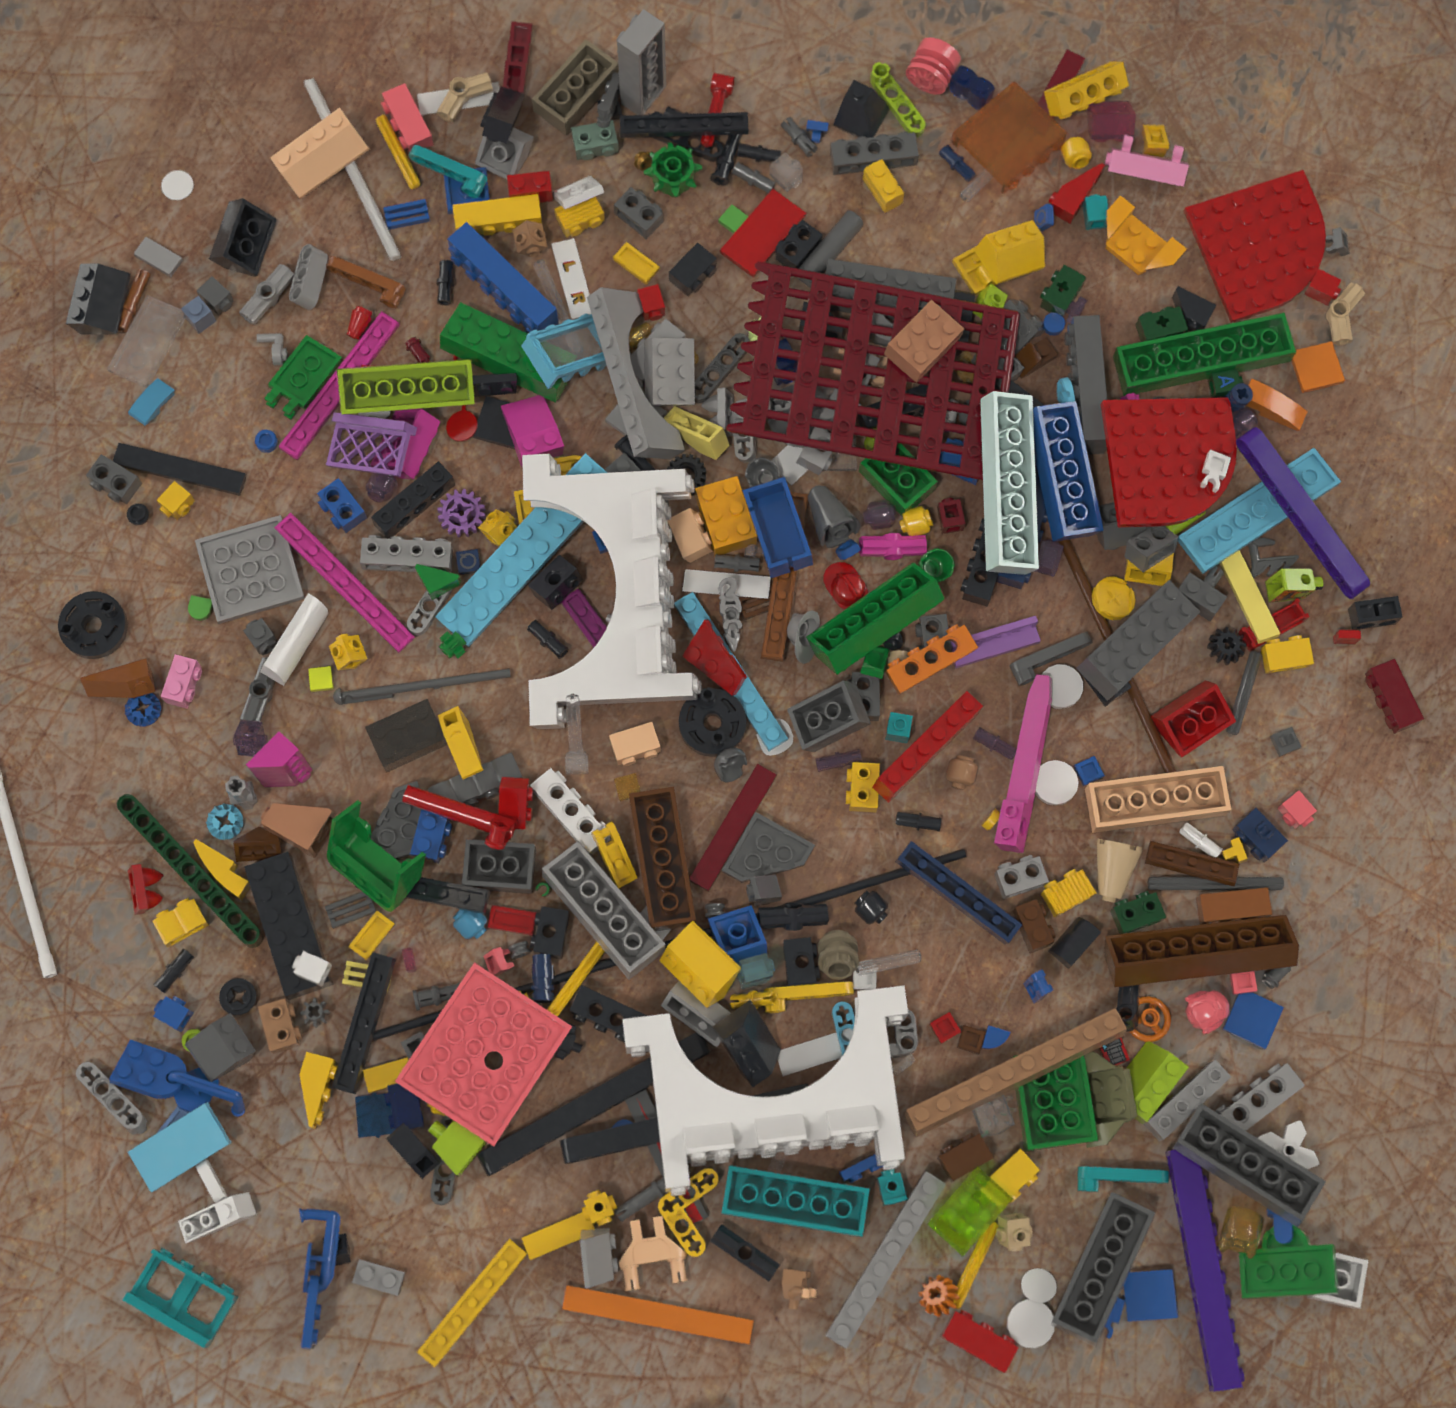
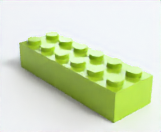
(405, 386)

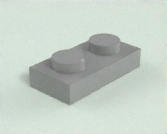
(378, 1277)

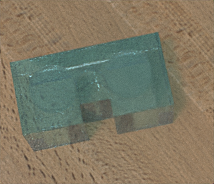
(755, 971)

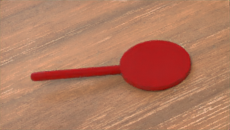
(461, 425)

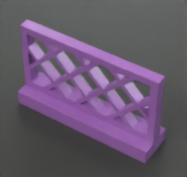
(369, 425)

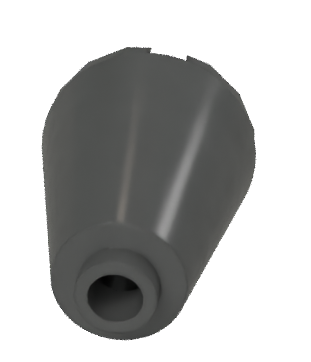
(831, 517)

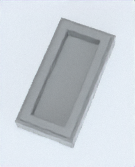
(158, 257)

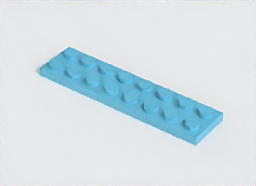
(1252, 514)

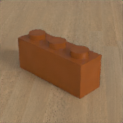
(1233, 905)

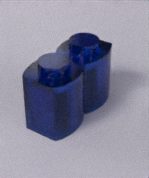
(969, 87)

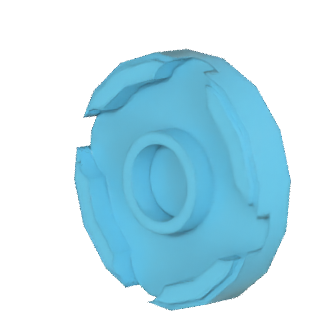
(1065, 391)

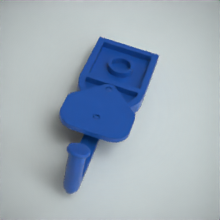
(149, 1068)
(320, 1282)

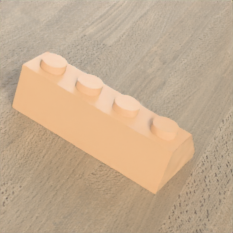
(319, 153)

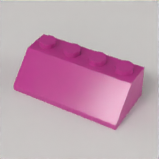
(280, 764)

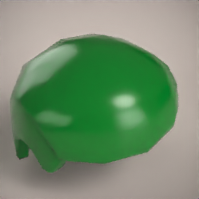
(938, 564)

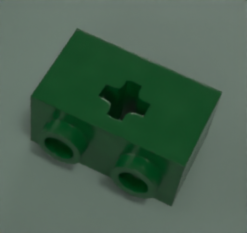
(1071, 284)
(1169, 317)

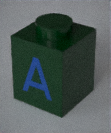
(1222, 382)

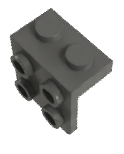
(1028, 326)

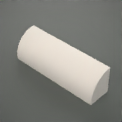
(295, 640)

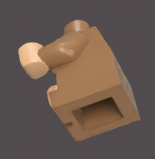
(795, 1286)

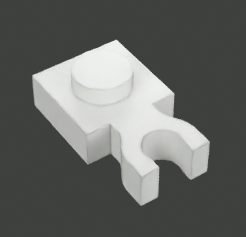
(1215, 468)

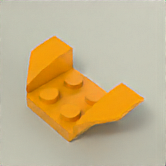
(1135, 242)

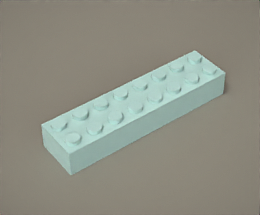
(1009, 483)

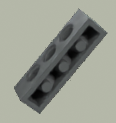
(844, 163)

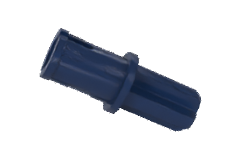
(957, 163)

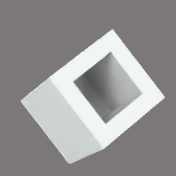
(311, 968)

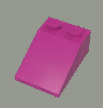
(532, 428)

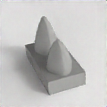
(721, 404)

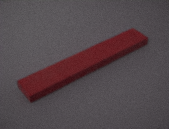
(732, 827)

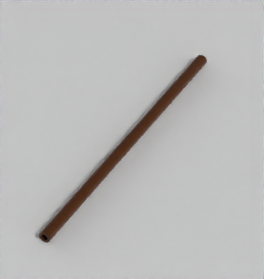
(1106, 631)

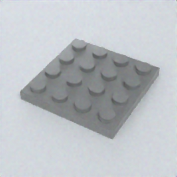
(249, 570)

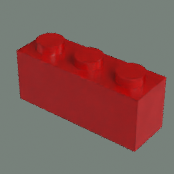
(980, 1340)

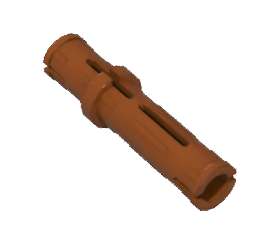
(132, 300)

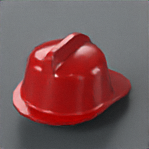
(844, 584)

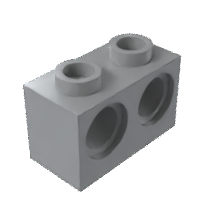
(1023, 881)

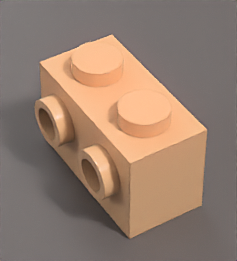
(690, 535)
(635, 744)

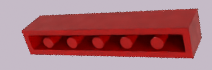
(927, 746)

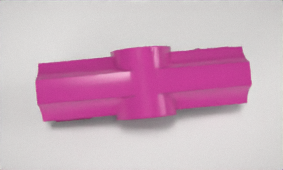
(892, 546)

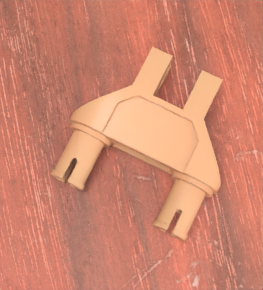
(651, 1250)

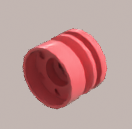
(933, 65)

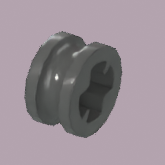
(714, 910)
(519, 950)

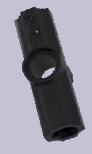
(793, 916)
(758, 1262)

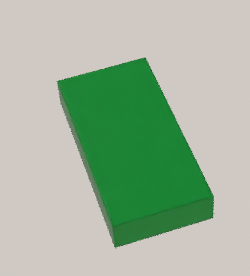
(875, 662)

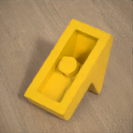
(1155, 140)

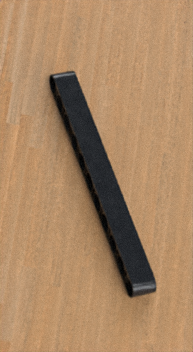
(580, 1110)
(628, 1136)

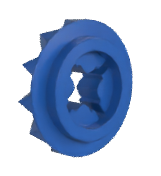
(151, 713)

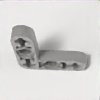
(739, 446)

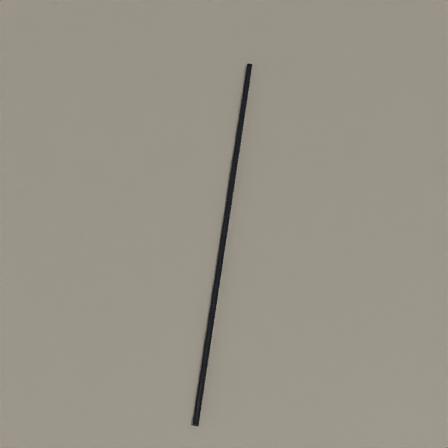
(608, 963)

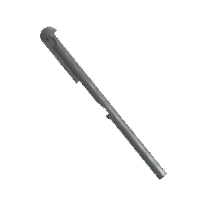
(387, 691)

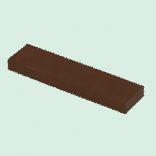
(1192, 863)

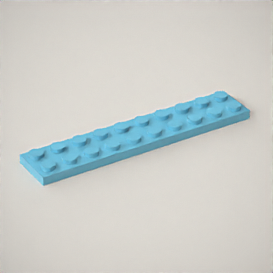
(511, 566)

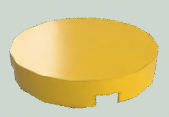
(1113, 598)

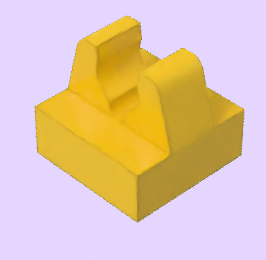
(1236, 851)

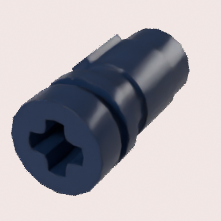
(1239, 396)
(542, 975)

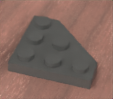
(397, 824)
(766, 850)

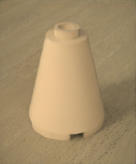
(1114, 867)

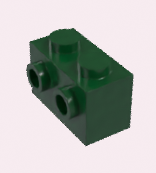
(1137, 913)

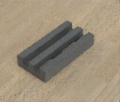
(341, 903)

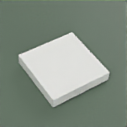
(578, 192)

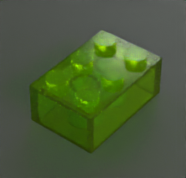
(970, 1211)

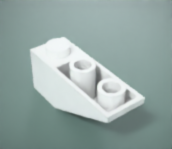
(217, 1217)

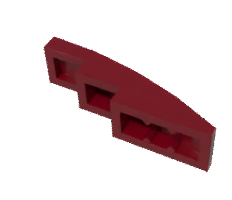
(518, 56)
(1067, 69)

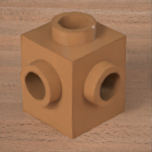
(530, 238)

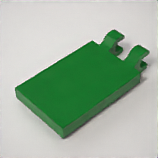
(302, 376)

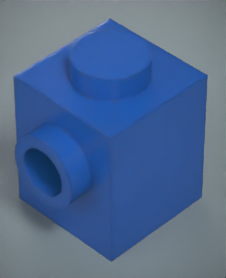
(173, 1012)

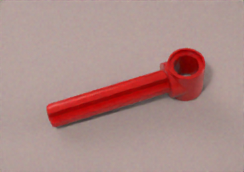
(721, 88)

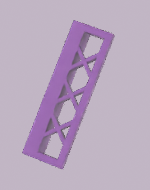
(1001, 641)

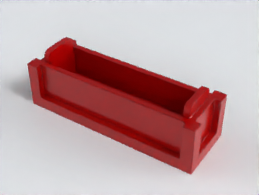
(1285, 620)

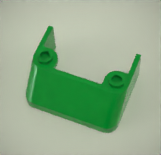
(368, 864)

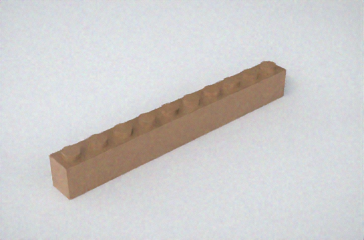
(1015, 1072)

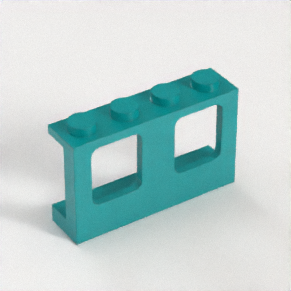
(175, 1311)

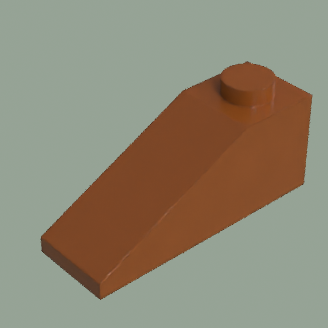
(121, 682)

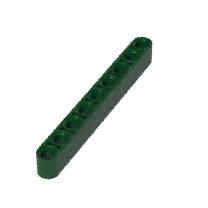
(182, 862)

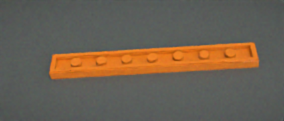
(657, 1314)

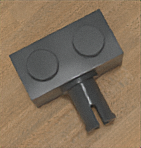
(1203, 593)

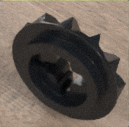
(227, 995)

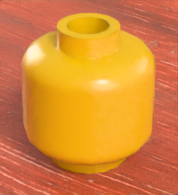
(1076, 152)
(916, 521)

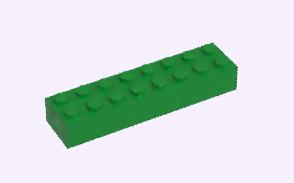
(1199, 353)

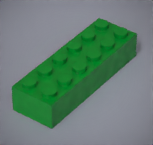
(494, 348)
(875, 618)

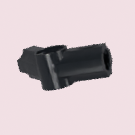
(1128, 1005)

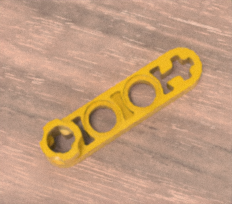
(807, 992)

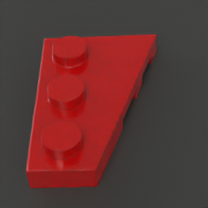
(713, 659)

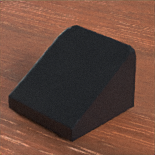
(343, 1253)

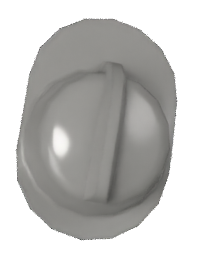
(798, 629)

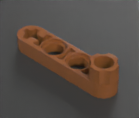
(391, 290)

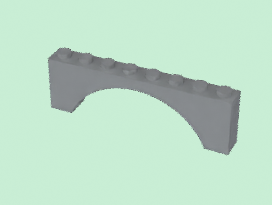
(646, 429)

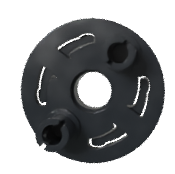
(74, 632)
(707, 705)

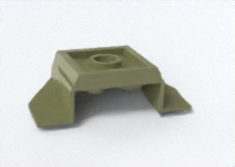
(1110, 1097)

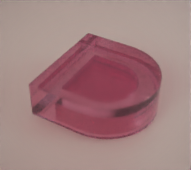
(409, 960)

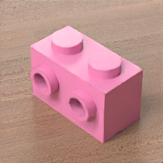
(181, 681)

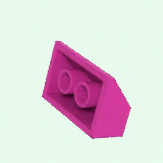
(418, 444)

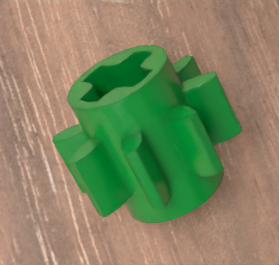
(452, 645)

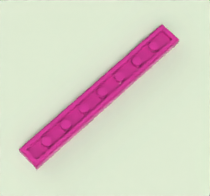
(328, 398)
(344, 582)

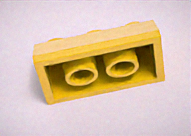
(1012, 252)
(700, 965)

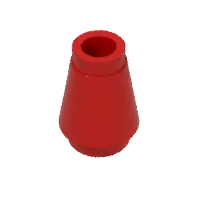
(358, 322)

